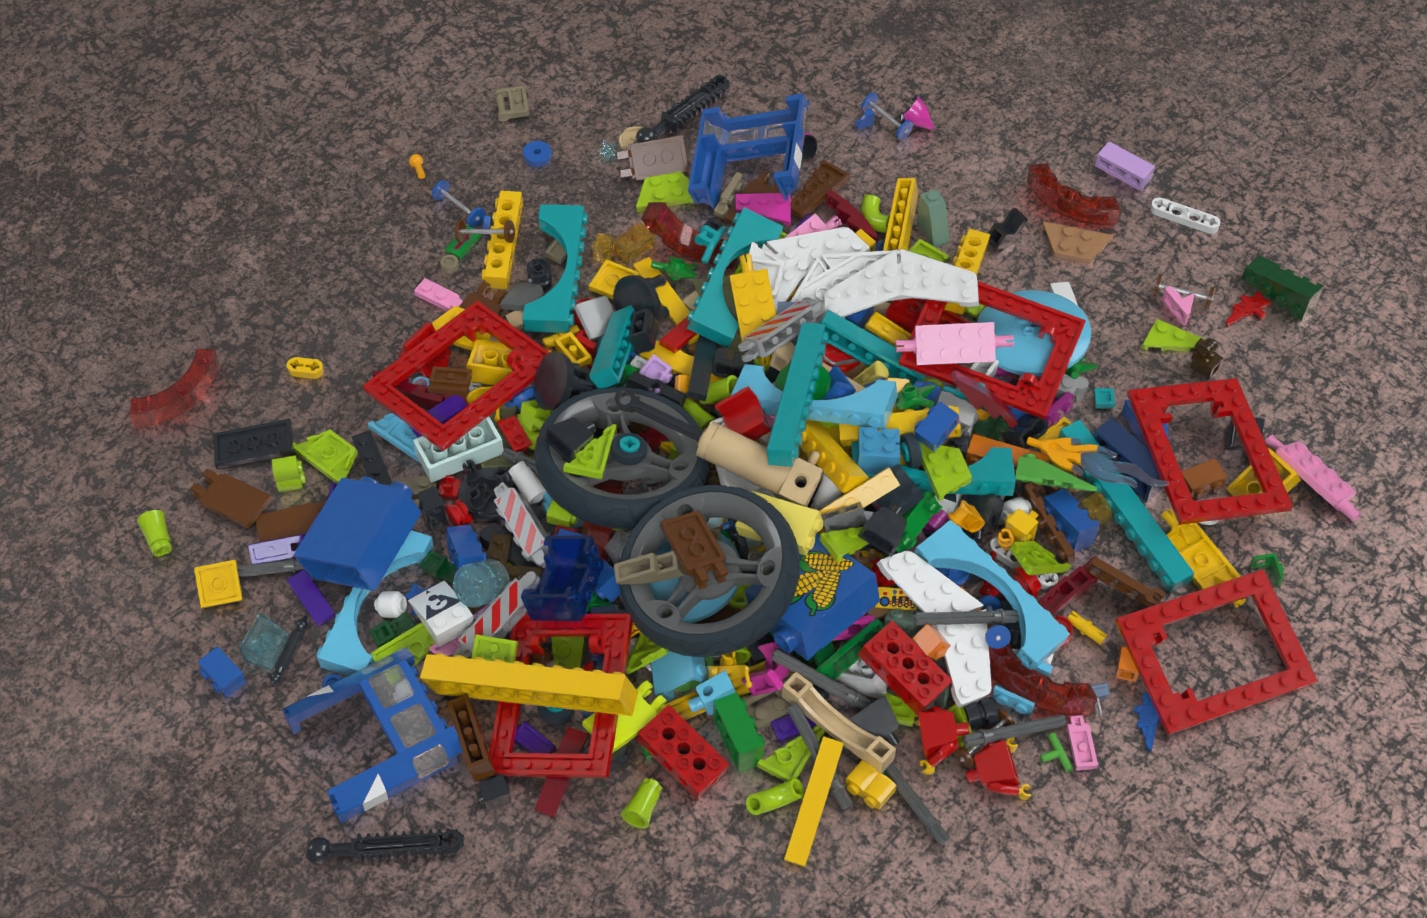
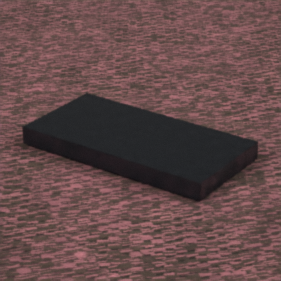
(253, 443)

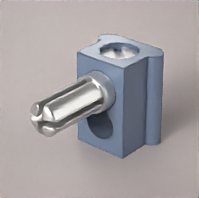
(1102, 692)

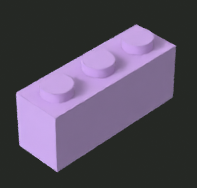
(1124, 166)

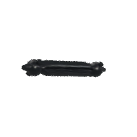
(288, 651)

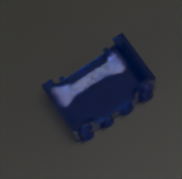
(567, 580)

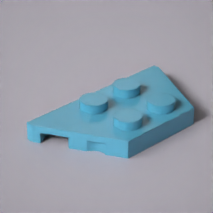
(395, 432)

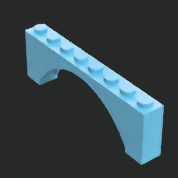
(865, 408)
(1039, 630)
(342, 647)

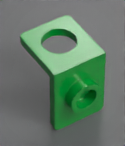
(1272, 562)

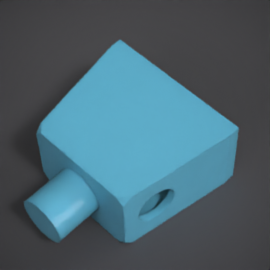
(711, 690)

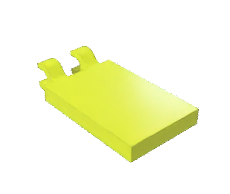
(629, 726)

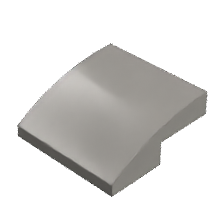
(595, 316)

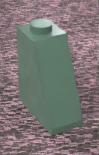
(933, 218)

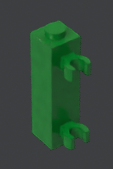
(916, 520)

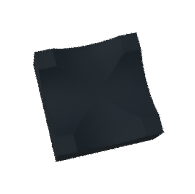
(904, 496)

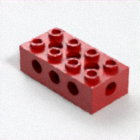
(907, 311)
(905, 667)
(683, 738)

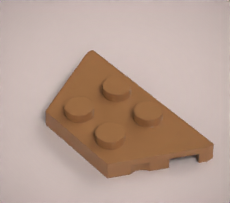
(1075, 243)

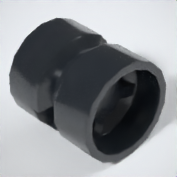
(540, 273)
(981, 713)

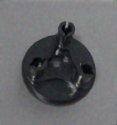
(640, 294)
(556, 381)
(478, 490)

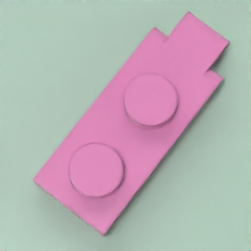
(437, 295)
(1081, 743)

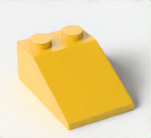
(1248, 483)

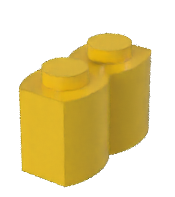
(870, 785)

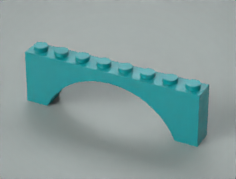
(555, 309)
(711, 314)
(990, 475)

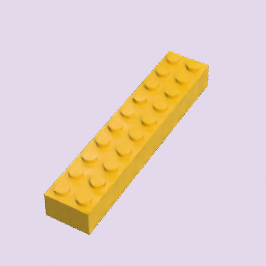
(530, 684)

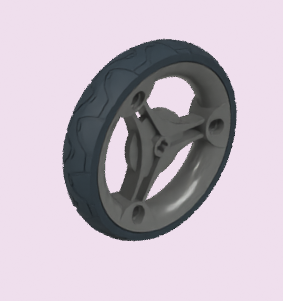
(610, 509)
(753, 621)

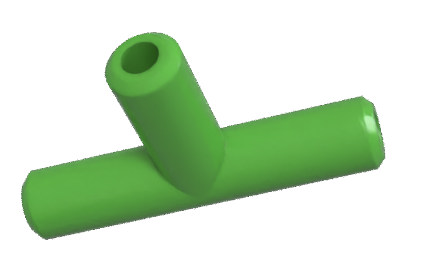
(1058, 752)

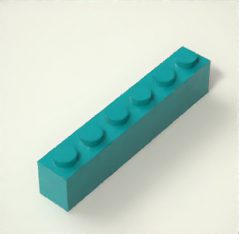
(866, 347)
(613, 350)

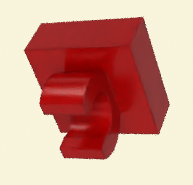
(449, 487)

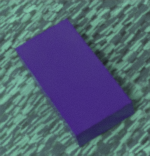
(532, 740)

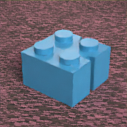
(877, 449)

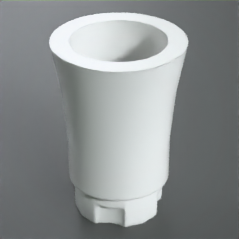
(527, 483)
(826, 493)

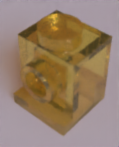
(602, 247)
(1098, 508)

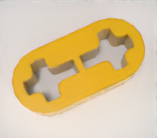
(305, 368)

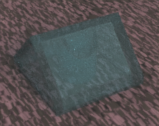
(263, 643)

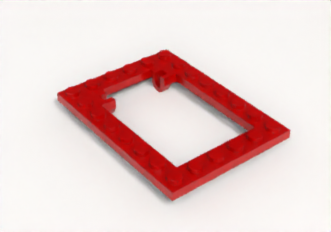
(472, 320)
(1032, 399)
(1150, 409)
(614, 635)
(1183, 710)

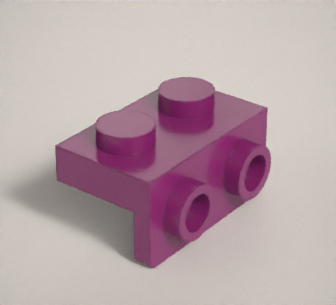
(1060, 408)

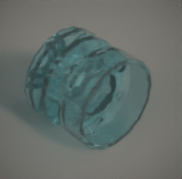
(480, 582)

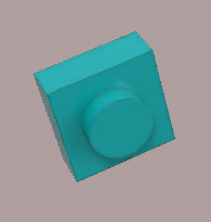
(1104, 398)

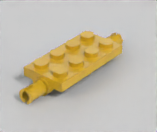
(752, 299)
(1200, 554)

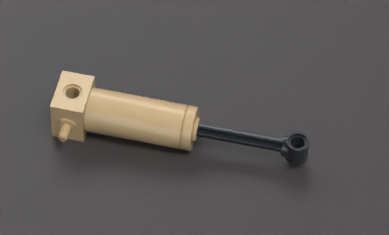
(737, 454)

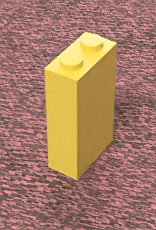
(802, 520)

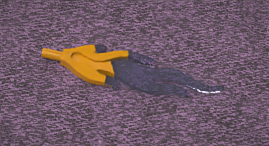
(1068, 450)

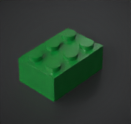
(738, 731)

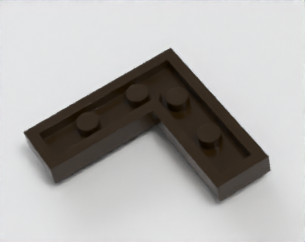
(499, 550)

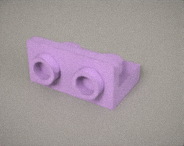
(657, 369)

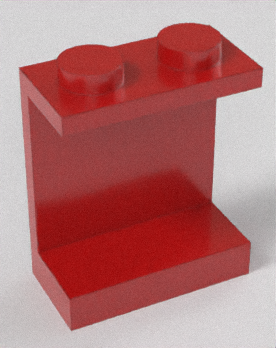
(744, 414)

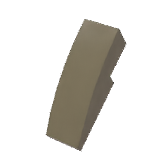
(648, 569)

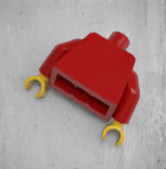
(939, 735)
(997, 769)

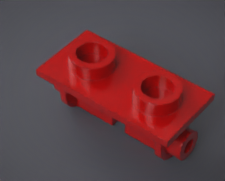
(514, 434)

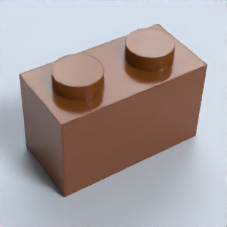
(1204, 478)

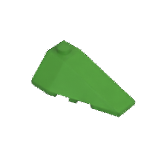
(1039, 472)

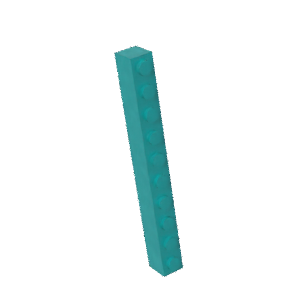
(797, 395)
(1136, 521)

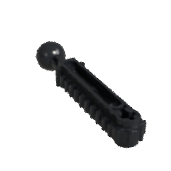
(686, 109)
(321, 850)

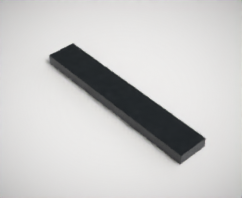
(701, 369)

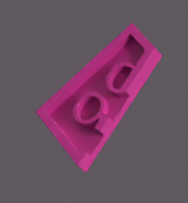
(767, 205)

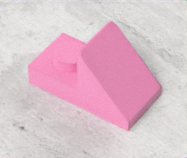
(1179, 306)

